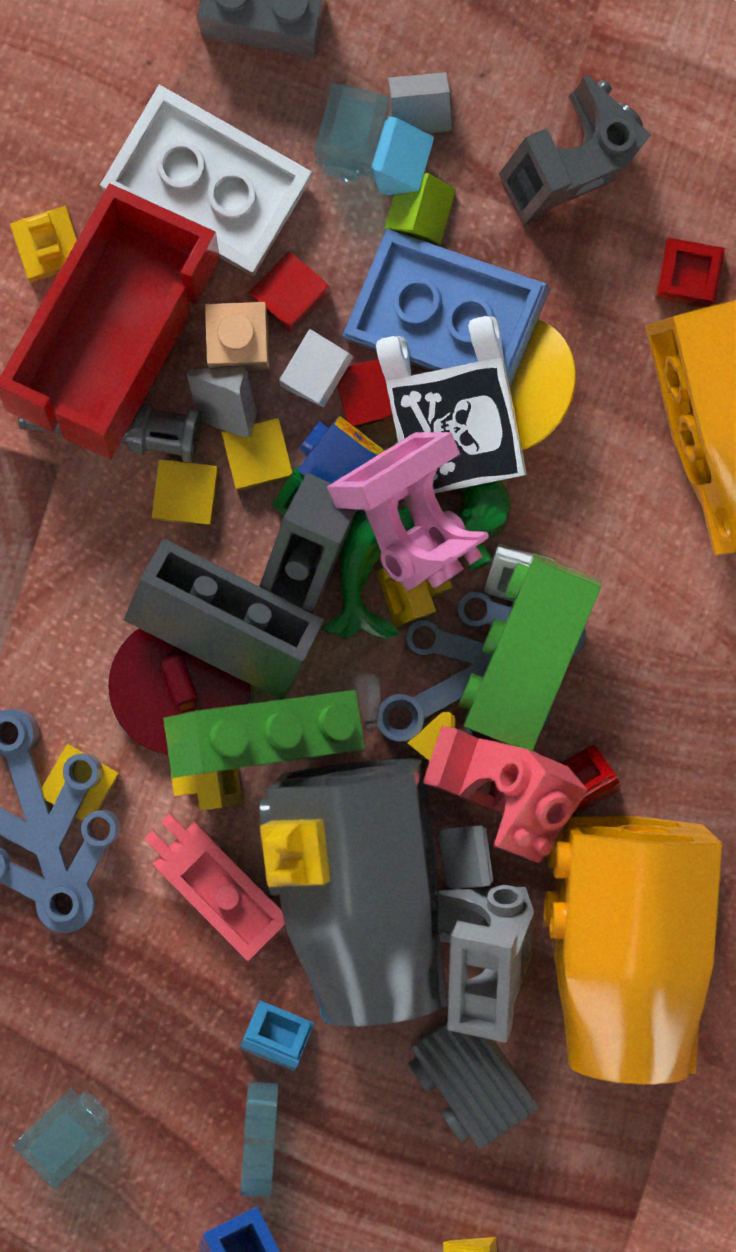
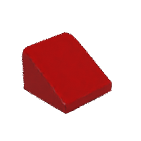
(290, 291)

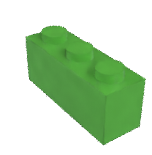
(529, 651)
(263, 733)

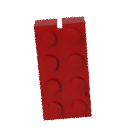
(109, 321)

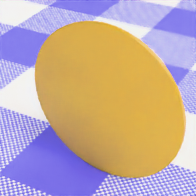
(543, 385)

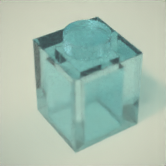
(350, 132)
(64, 1136)

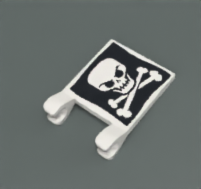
(463, 400)

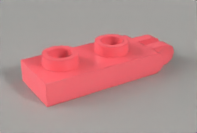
(217, 886)

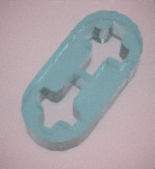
(259, 1139)

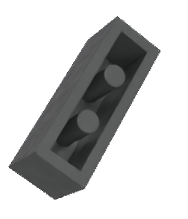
(222, 619)

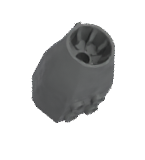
(374, 927)

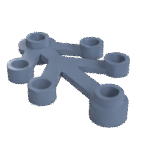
(453, 687)
(46, 830)

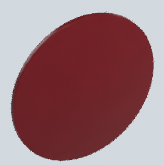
(162, 681)

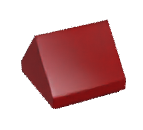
(595, 775)

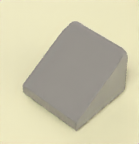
(224, 398)
(465, 857)

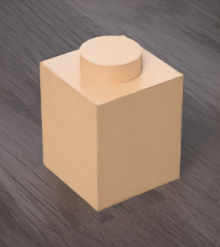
(237, 336)

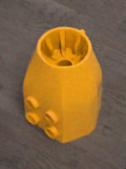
(698, 389)
(633, 943)

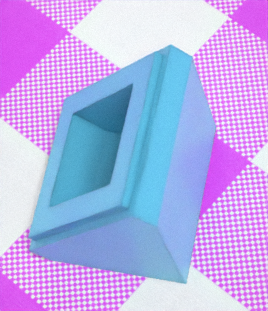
(400, 157)

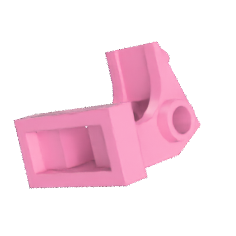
(407, 472)

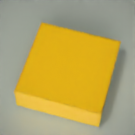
(259, 457)
(185, 492)
(83, 772)

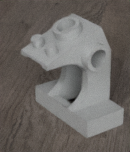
(490, 932)

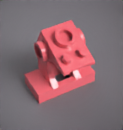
(526, 789)

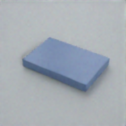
(434, 295)

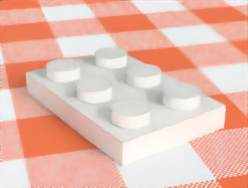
(210, 176)

